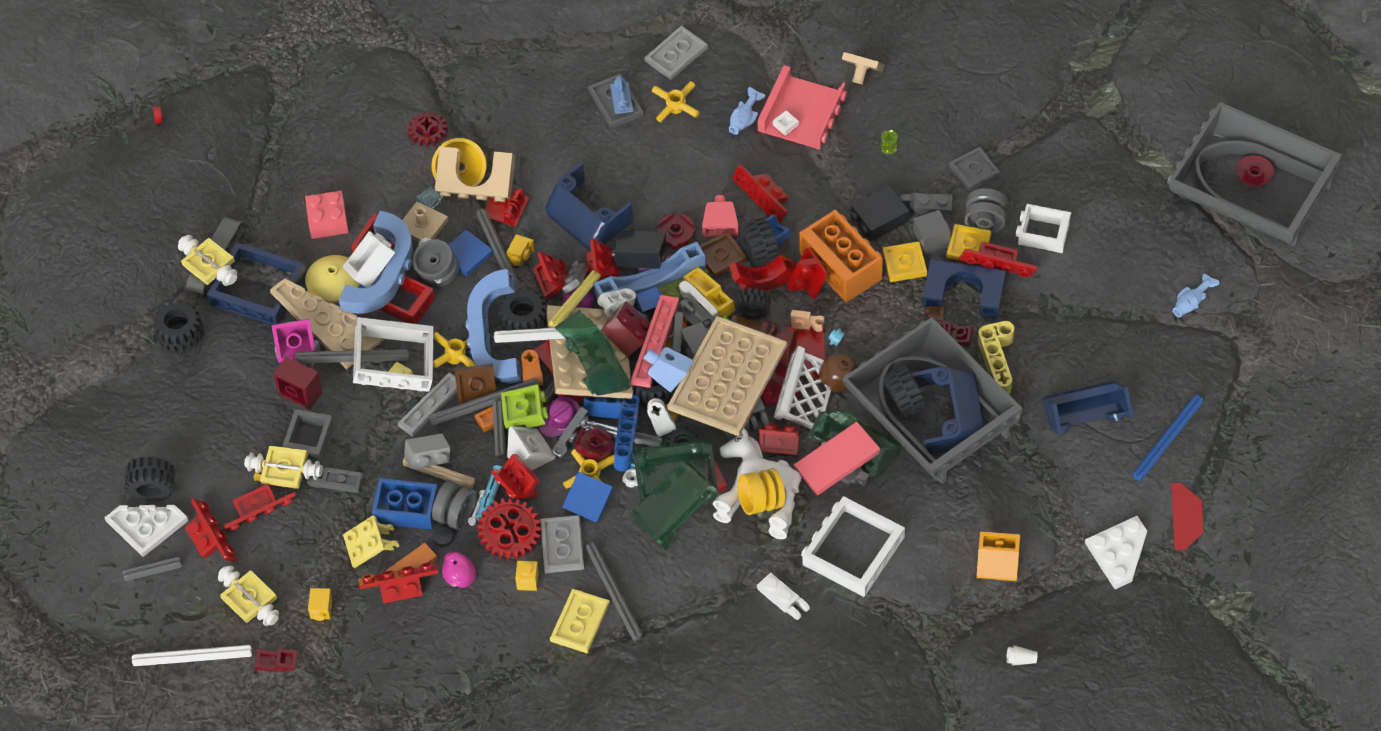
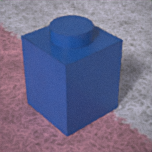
(647, 300)

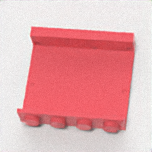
(807, 102)

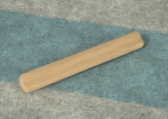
(445, 474)

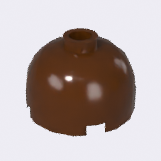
(834, 369)

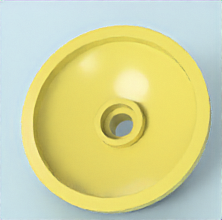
(329, 284)

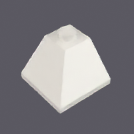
(529, 446)

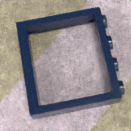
(247, 308)

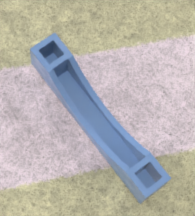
(672, 269)

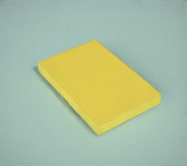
(580, 621)

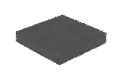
(974, 169)

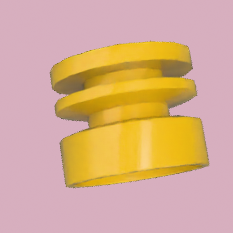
(761, 491)

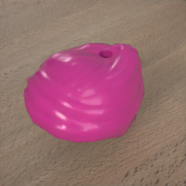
(459, 574)

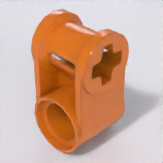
(531, 366)

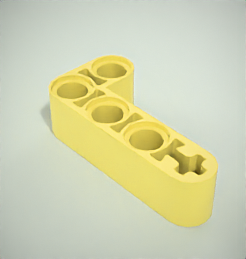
(993, 345)

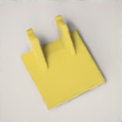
(365, 540)

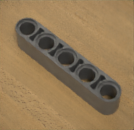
(226, 237)

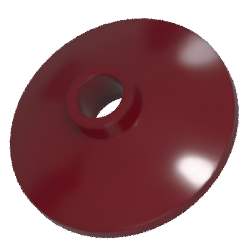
(1255, 165)

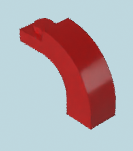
(765, 277)

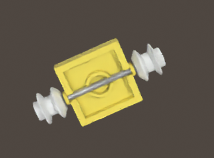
(207, 260)
(283, 466)
(248, 596)

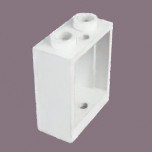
(1044, 215)
(369, 259)

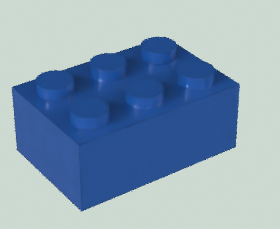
(405, 503)

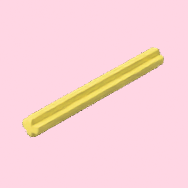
(574, 299)

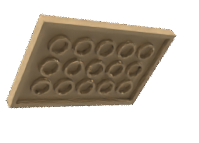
(567, 367)
(727, 376)

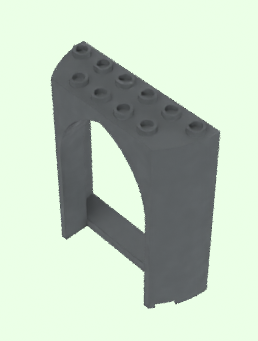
(1239, 133)
(922, 350)

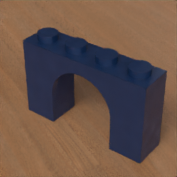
(944, 274)

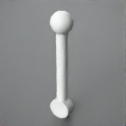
(472, 521)

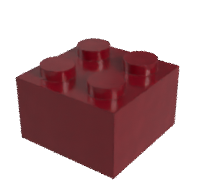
(626, 328)
(297, 382)

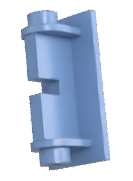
(621, 96)

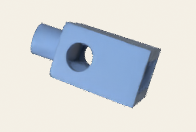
(667, 367)

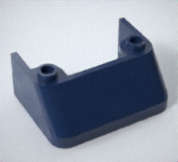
(578, 218)
(965, 404)
(1086, 405)

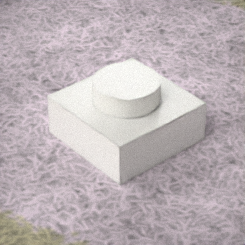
(785, 123)

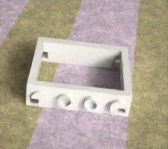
(393, 331)
(862, 585)

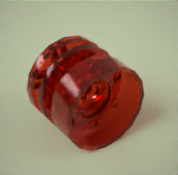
(788, 334)

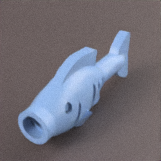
(743, 114)
(1190, 299)

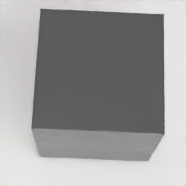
(931, 232)

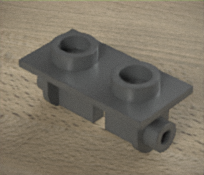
(695, 313)

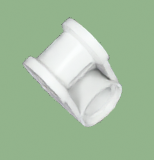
(614, 299)
(662, 419)

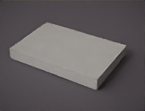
(676, 52)
(562, 544)

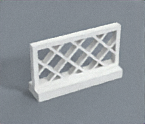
(789, 388)

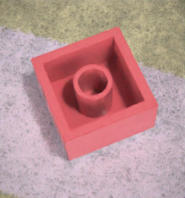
(326, 214)

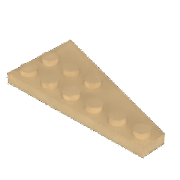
(329, 323)

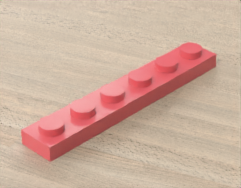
(655, 338)

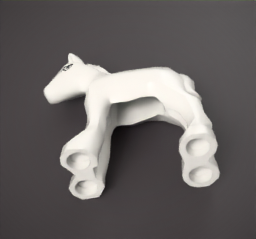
(753, 461)

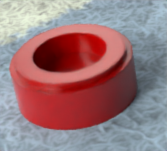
(157, 114)

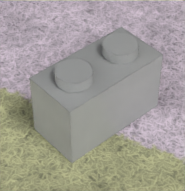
(427, 451)

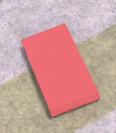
(837, 458)

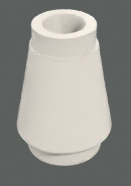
(1020, 656)

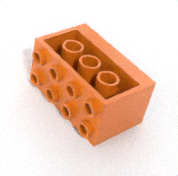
(844, 253)

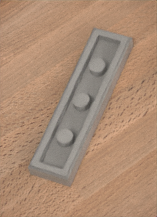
(430, 404)

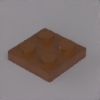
(721, 253)
(474, 382)

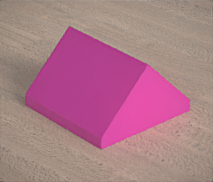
(293, 338)

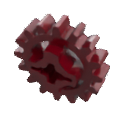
(427, 129)

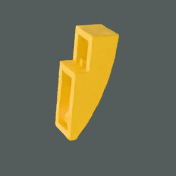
(711, 291)

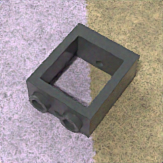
(320, 419)

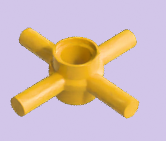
(675, 101)
(453, 351)
(589, 465)

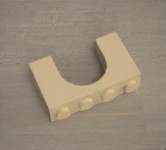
(497, 186)

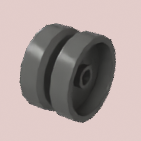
(986, 210)
(436, 263)
(454, 505)

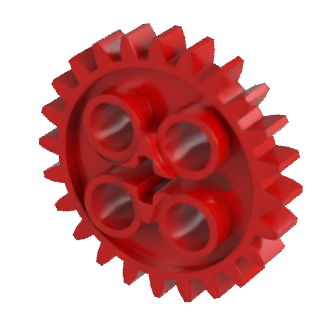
(525, 521)

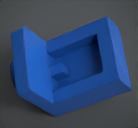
(781, 233)

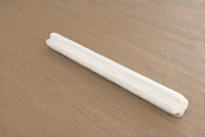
(529, 335)
(192, 655)

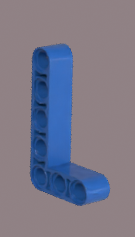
(628, 413)

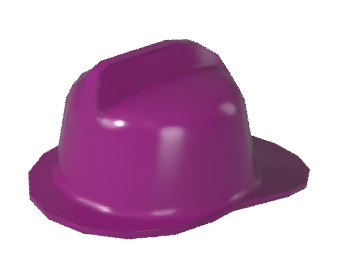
(560, 415)

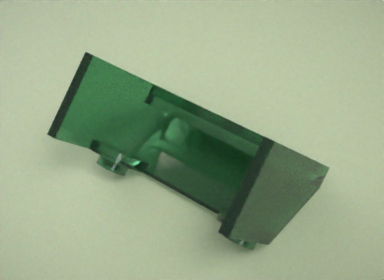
(595, 353)
(831, 423)

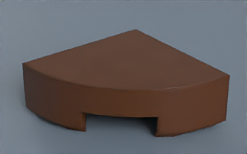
(936, 312)

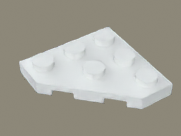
(146, 525)
(1119, 550)

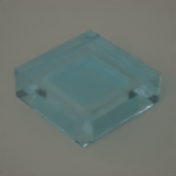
(429, 197)

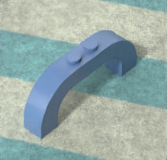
(376, 296)
(481, 297)

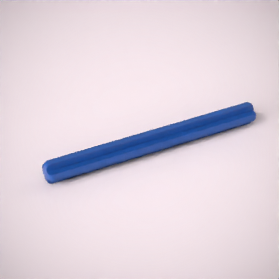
(1167, 437)

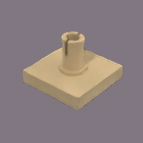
(862, 65)
(424, 222)

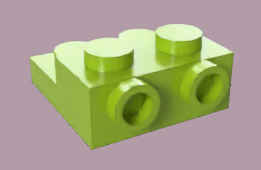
(524, 407)

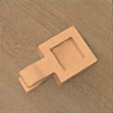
(804, 320)

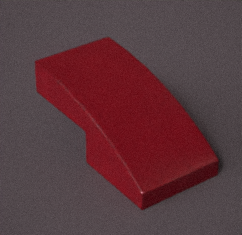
(275, 661)

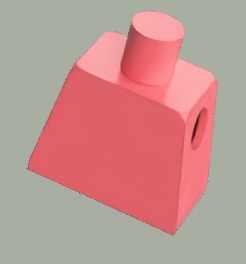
(719, 218)

